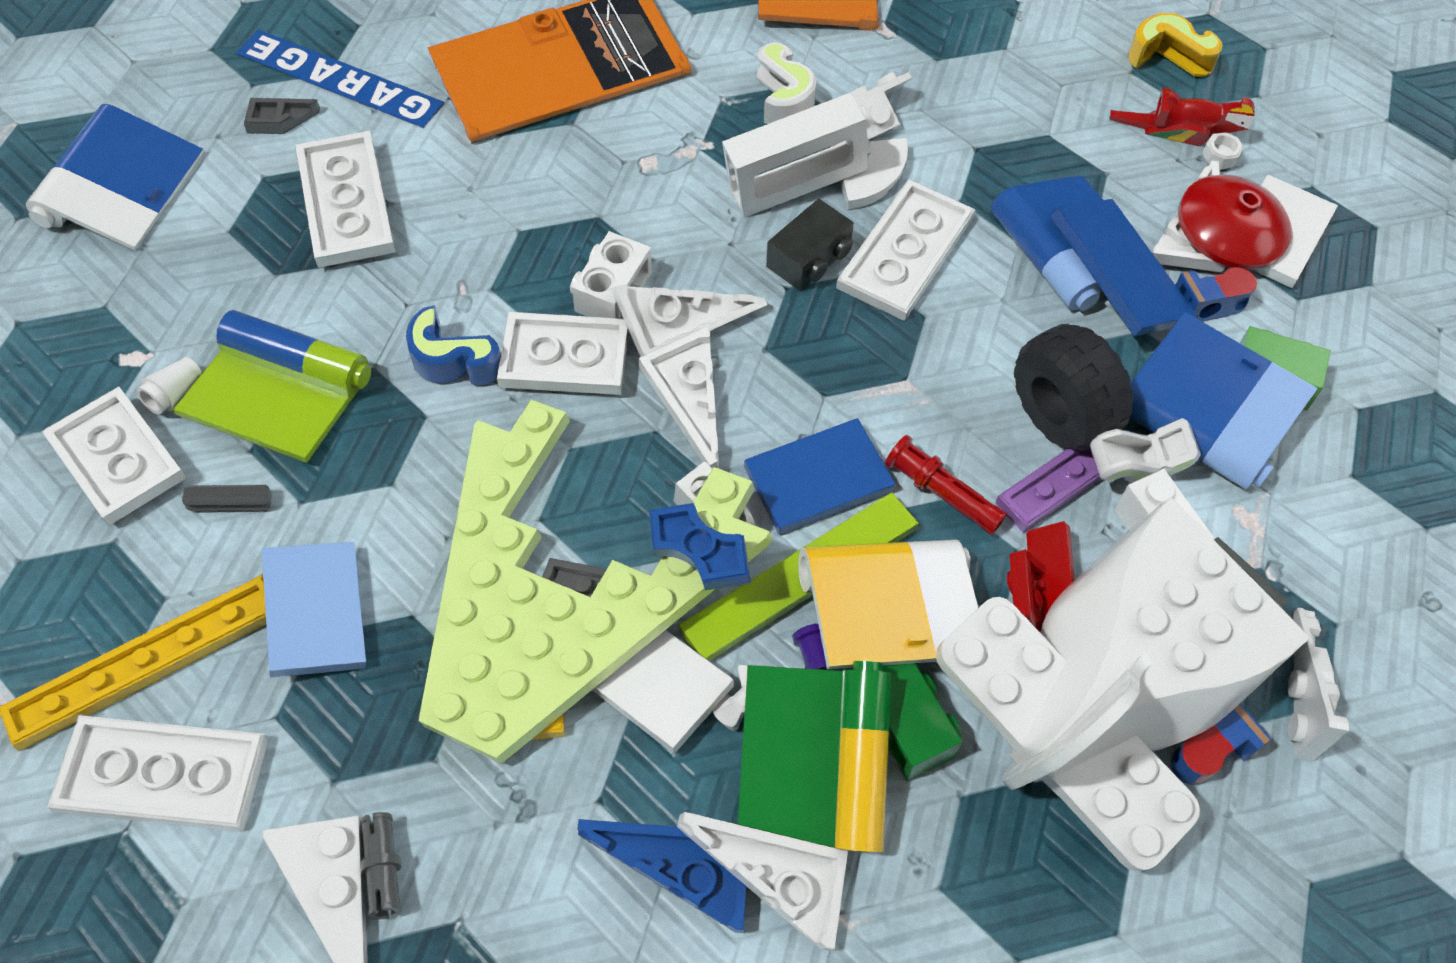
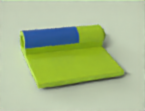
(274, 386)

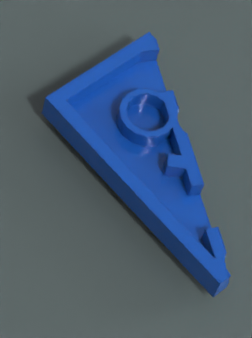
(674, 864)

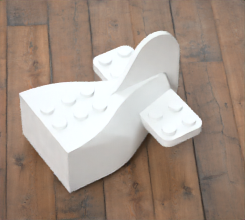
(1125, 665)

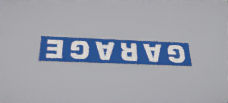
(340, 78)

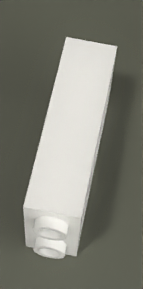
(790, 140)

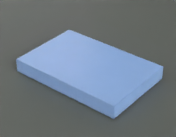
(312, 609)

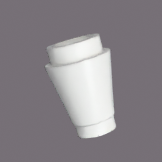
(168, 386)

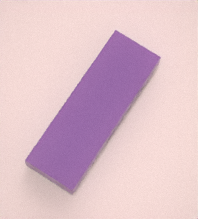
(1049, 488)

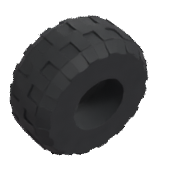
(1073, 386)

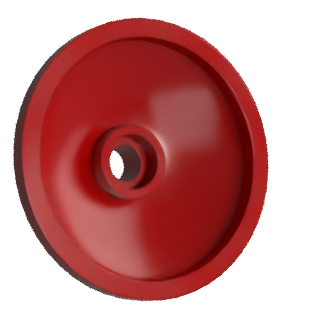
(1235, 221)

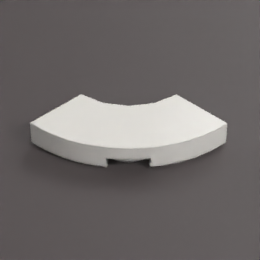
(885, 168)

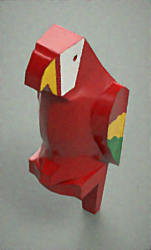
(1190, 119)

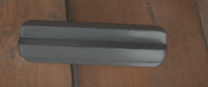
(226, 497)

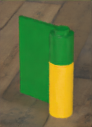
(817, 754)

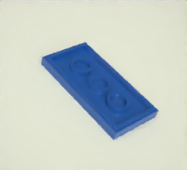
(1122, 265)

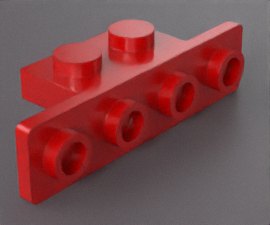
(1041, 571)

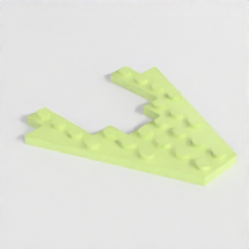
(526, 649)

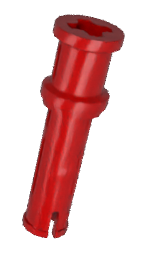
(929, 474)

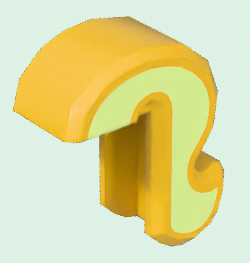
(1177, 41)

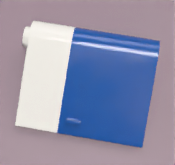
(114, 177)

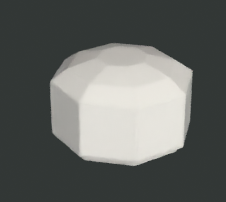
(1223, 148)

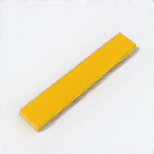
(134, 664)

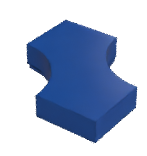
(716, 556)

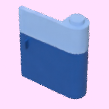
(1027, 218)
(1226, 393)

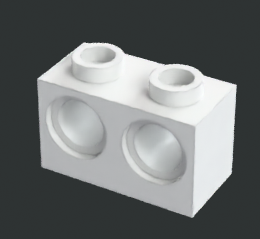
(610, 264)

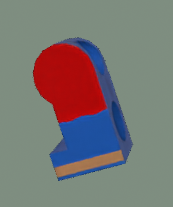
(1218, 294)
(1205, 753)

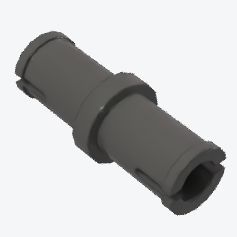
(380, 866)

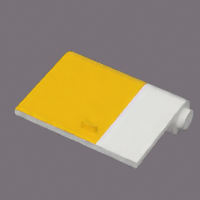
(887, 599)

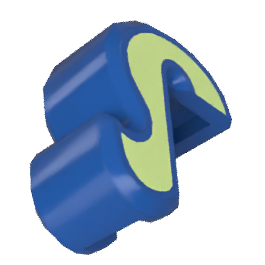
(450, 358)

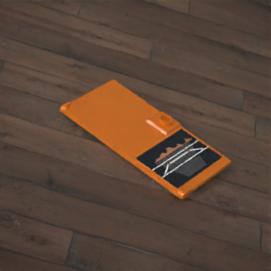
(556, 63)

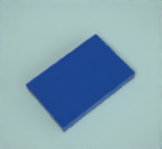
(818, 476)

